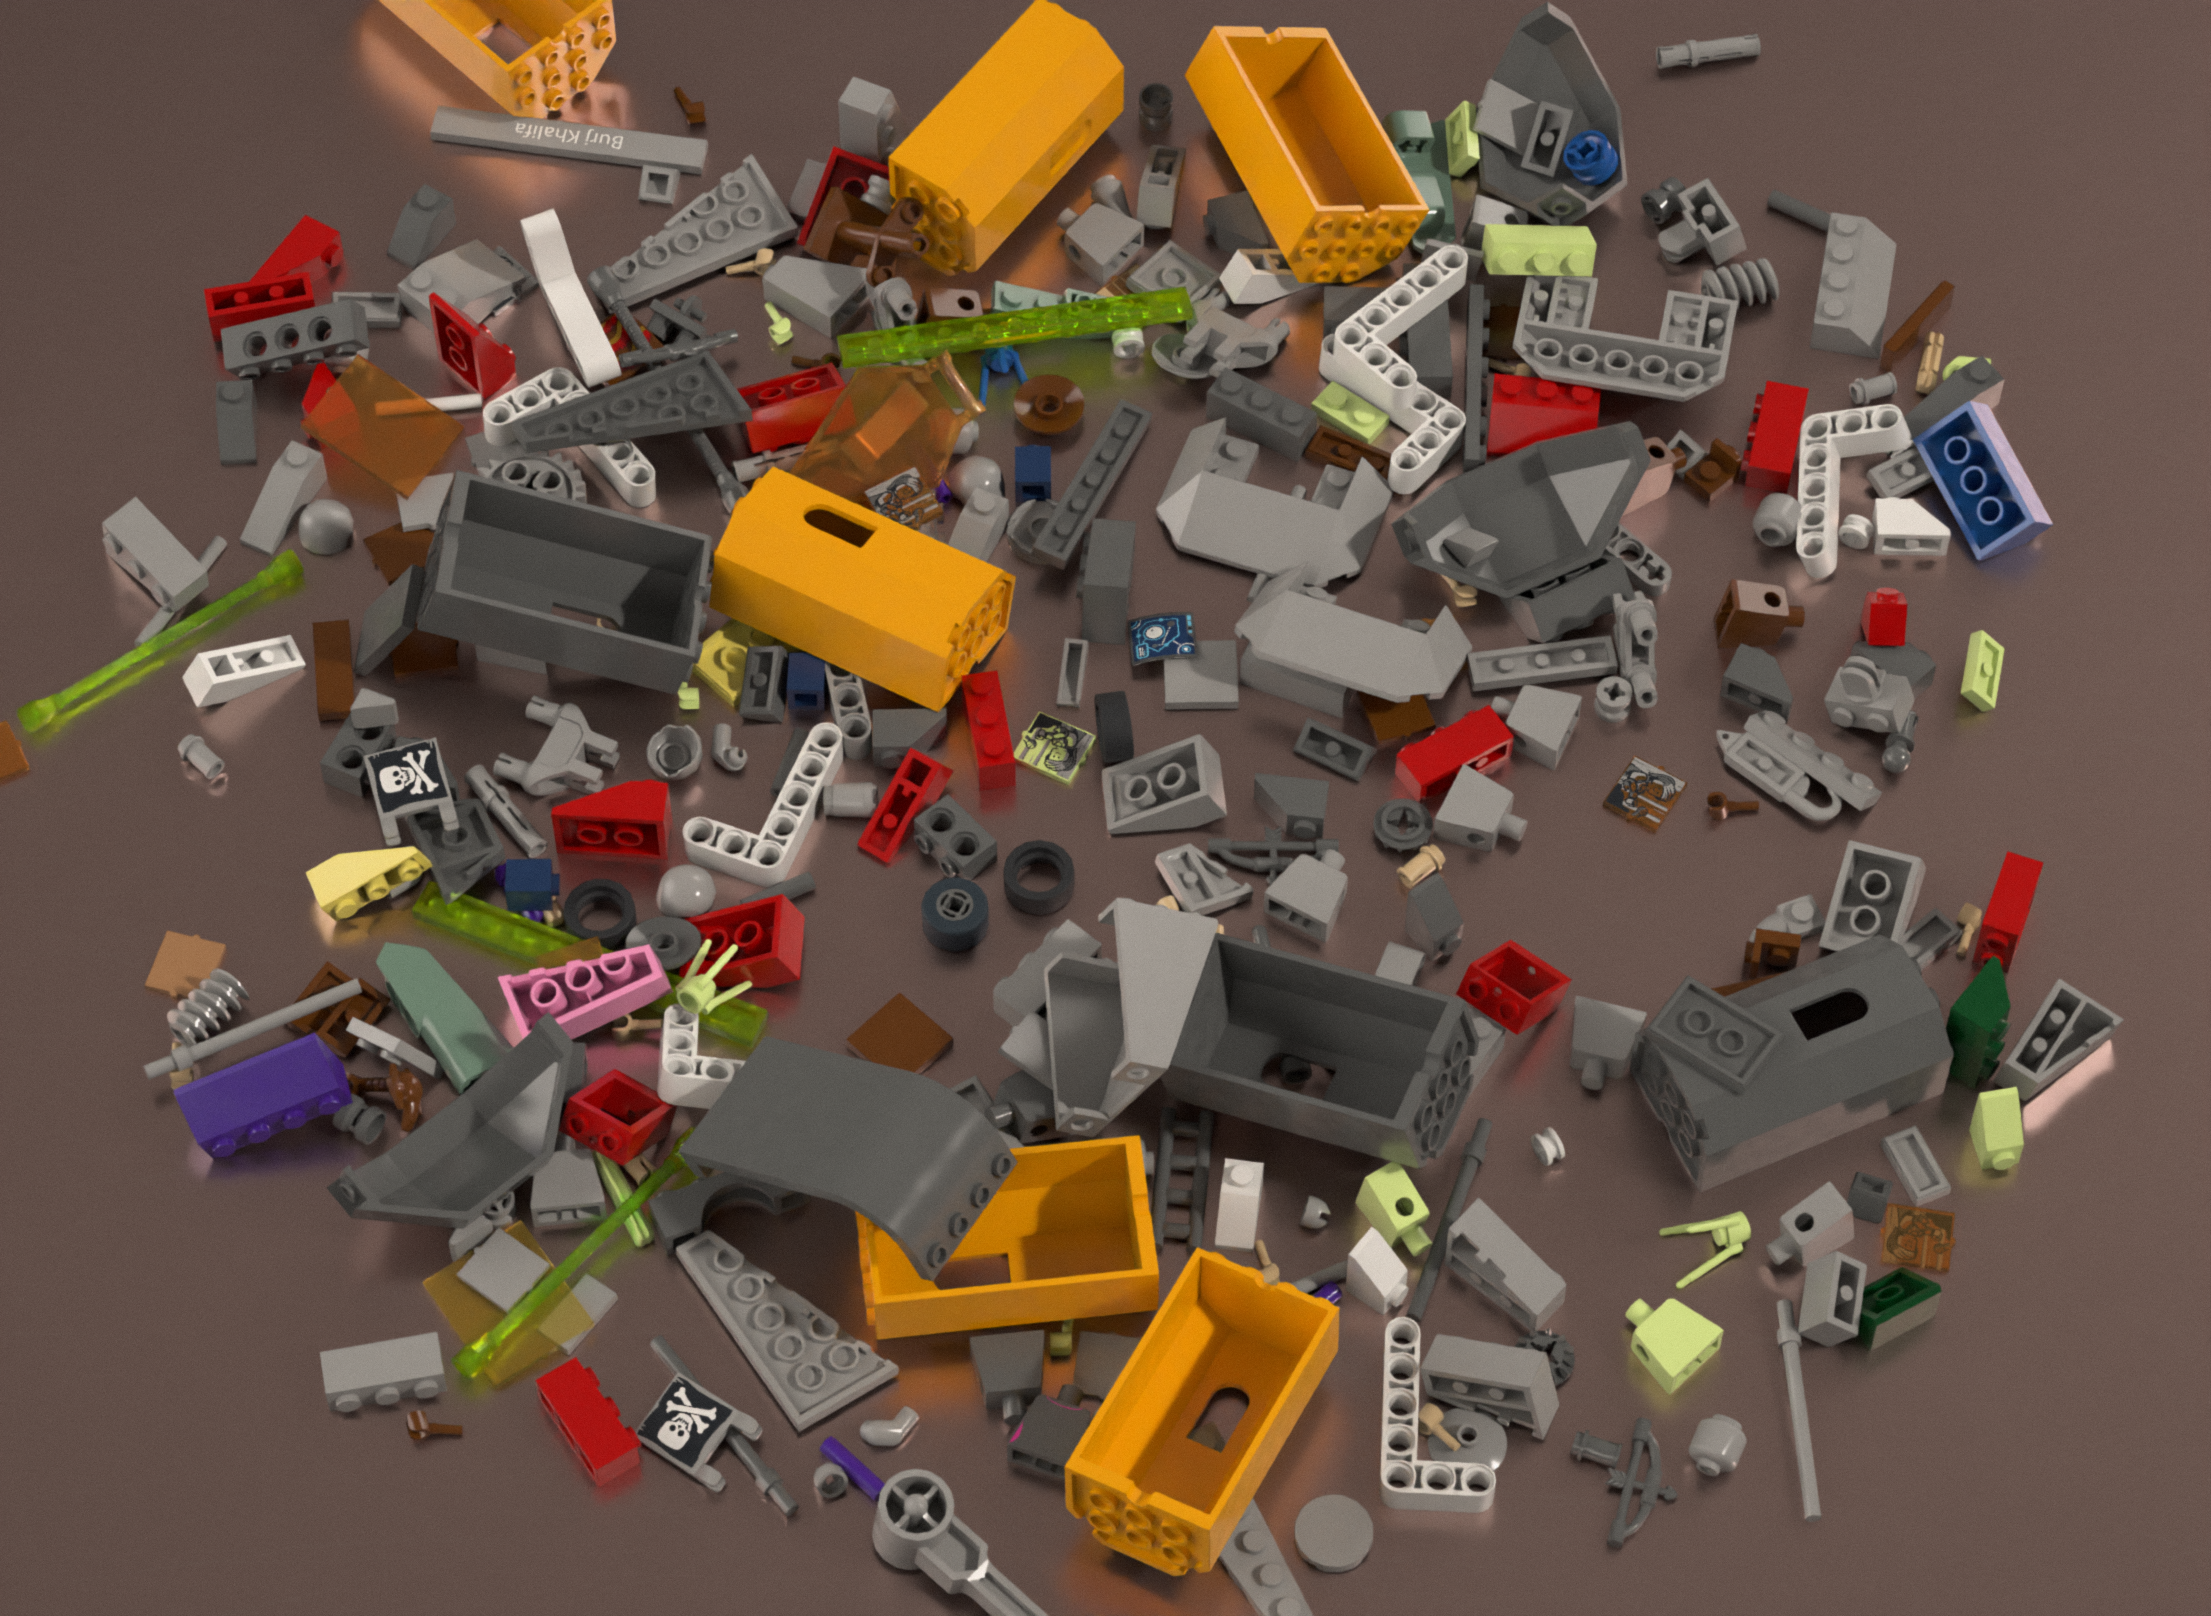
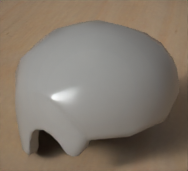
(974, 473)
(325, 526)
(674, 752)
(685, 891)

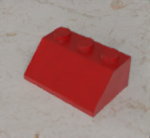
(789, 407)
(1537, 410)

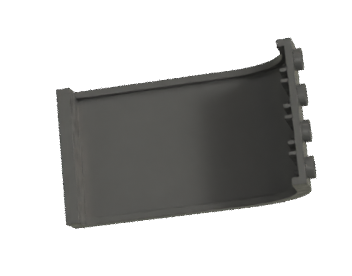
(860, 1137)

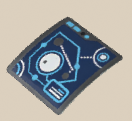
(1162, 637)

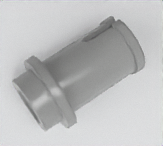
(1865, 390)
(194, 750)

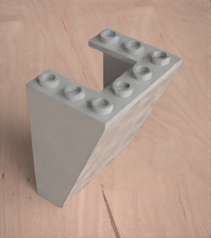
(1121, 1020)

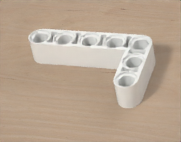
(567, 299)
(1364, 336)
(1432, 421)
(1823, 443)
(617, 460)
(784, 817)
(684, 1075)
(1404, 1431)

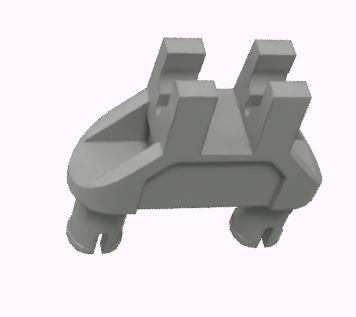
(893, 308)
(1228, 338)
(1635, 645)
(563, 755)

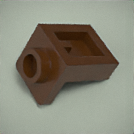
(1715, 471)
(1773, 947)

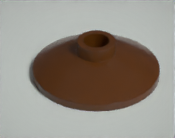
(1053, 394)

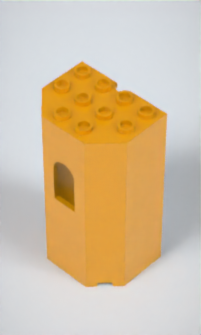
(564, 39)
(1007, 134)
(1307, 149)
(858, 589)
(1072, 1237)
(1137, 1469)

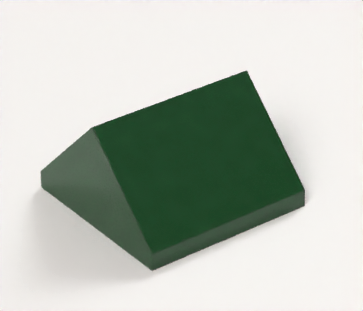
(1896, 1306)

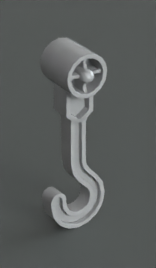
(919, 1530)

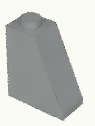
(816, 291)

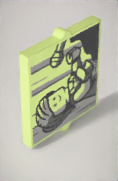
(1054, 748)

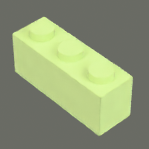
(1538, 250)

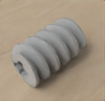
(1741, 282)
(205, 1006)

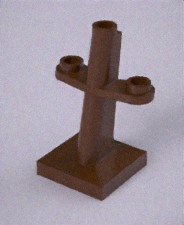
(865, 237)

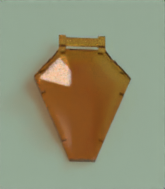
(886, 425)

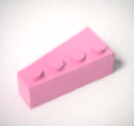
(587, 992)

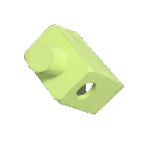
(1395, 1208)
(1672, 1340)

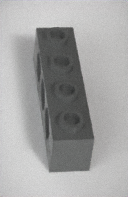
(244, 341)

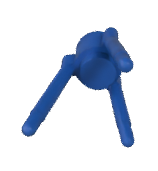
(999, 360)

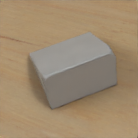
(658, 184)
(1692, 451)
(1470, 546)
(373, 710)
(470, 1237)

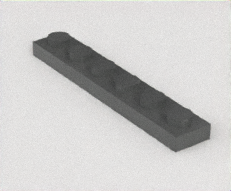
(1475, 368)
(1091, 484)

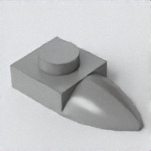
(1795, 917)

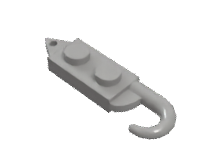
(1773, 773)

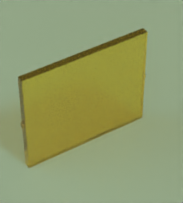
(534, 1339)

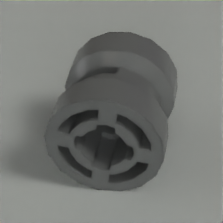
(1156, 107)
(1663, 201)
(360, 1119)

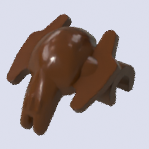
(403, 1088)

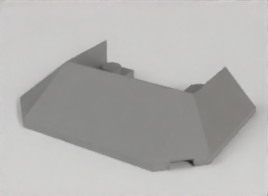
(1680, 365)
(1264, 530)
(1315, 636)

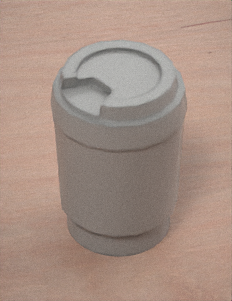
(851, 799)

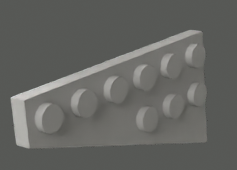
(707, 235)
(789, 1341)

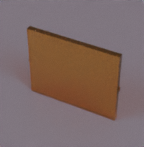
(382, 427)

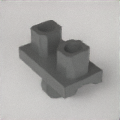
(666, 319)

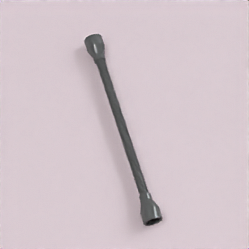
(607, 288)

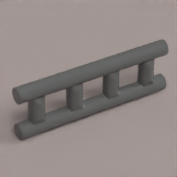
(1167, 1161)

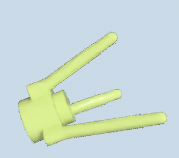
(697, 992)
(1726, 1230)

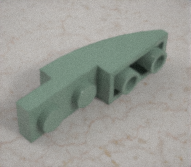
(1012, 297)

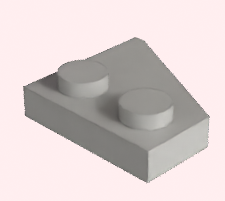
(1199, 882)
(392, 1048)

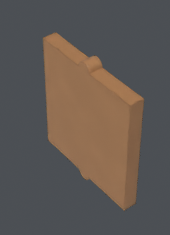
(183, 964)

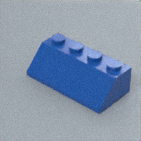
(1982, 481)

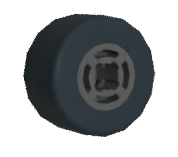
(955, 914)

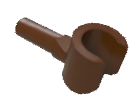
(693, 111)
(827, 358)
(1721, 812)
(420, 1429)

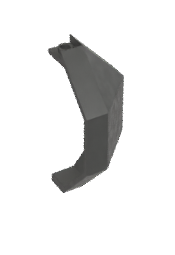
(1552, 62)
(1543, 503)
(472, 1147)

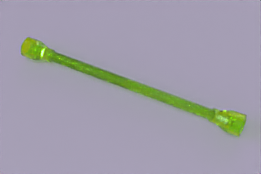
(40, 712)
(476, 1355)

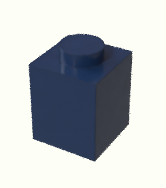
(1032, 473)
(806, 682)
(531, 884)

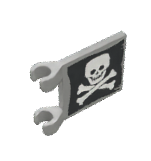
(408, 783)
(689, 1427)

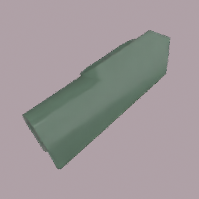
(1425, 156)
(441, 1014)

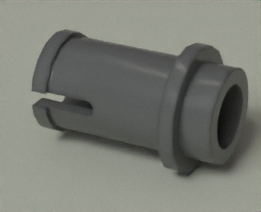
(1596, 1449)

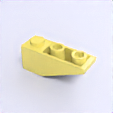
(358, 878)

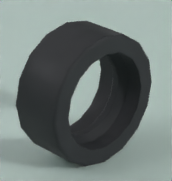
(1114, 726)
(1039, 852)
(595, 891)

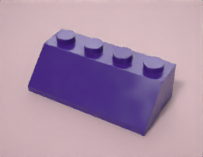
(264, 1096)

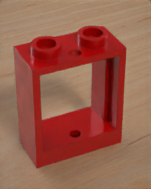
(2008, 910)
(1523, 996)
(627, 1100)

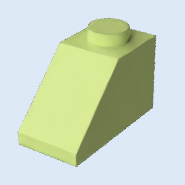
(1997, 1129)

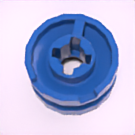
(1590, 157)

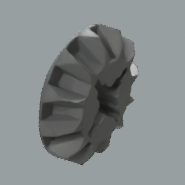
(1389, 817)
(1561, 1355)

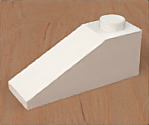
(1259, 276)
(239, 669)

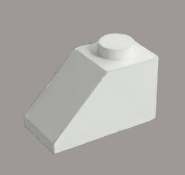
(1907, 529)
(1239, 1205)
(1376, 1273)

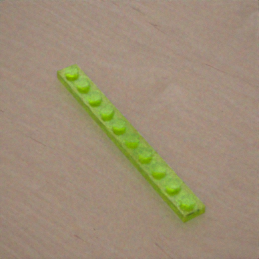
(1014, 327)
(529, 939)

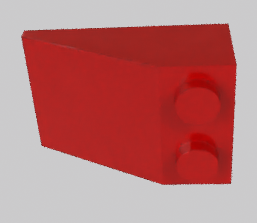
(848, 173)
(470, 349)
(617, 822)
(767, 942)

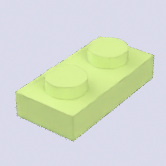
(1462, 139)
(1350, 413)
(1982, 670)

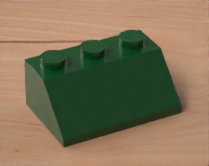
(1978, 1025)

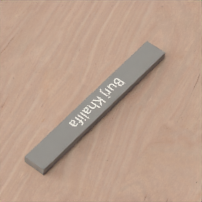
(568, 139)

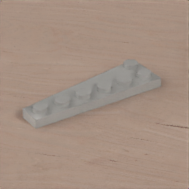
(1253, 1554)

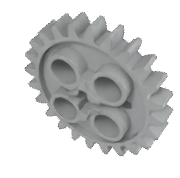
(550, 471)

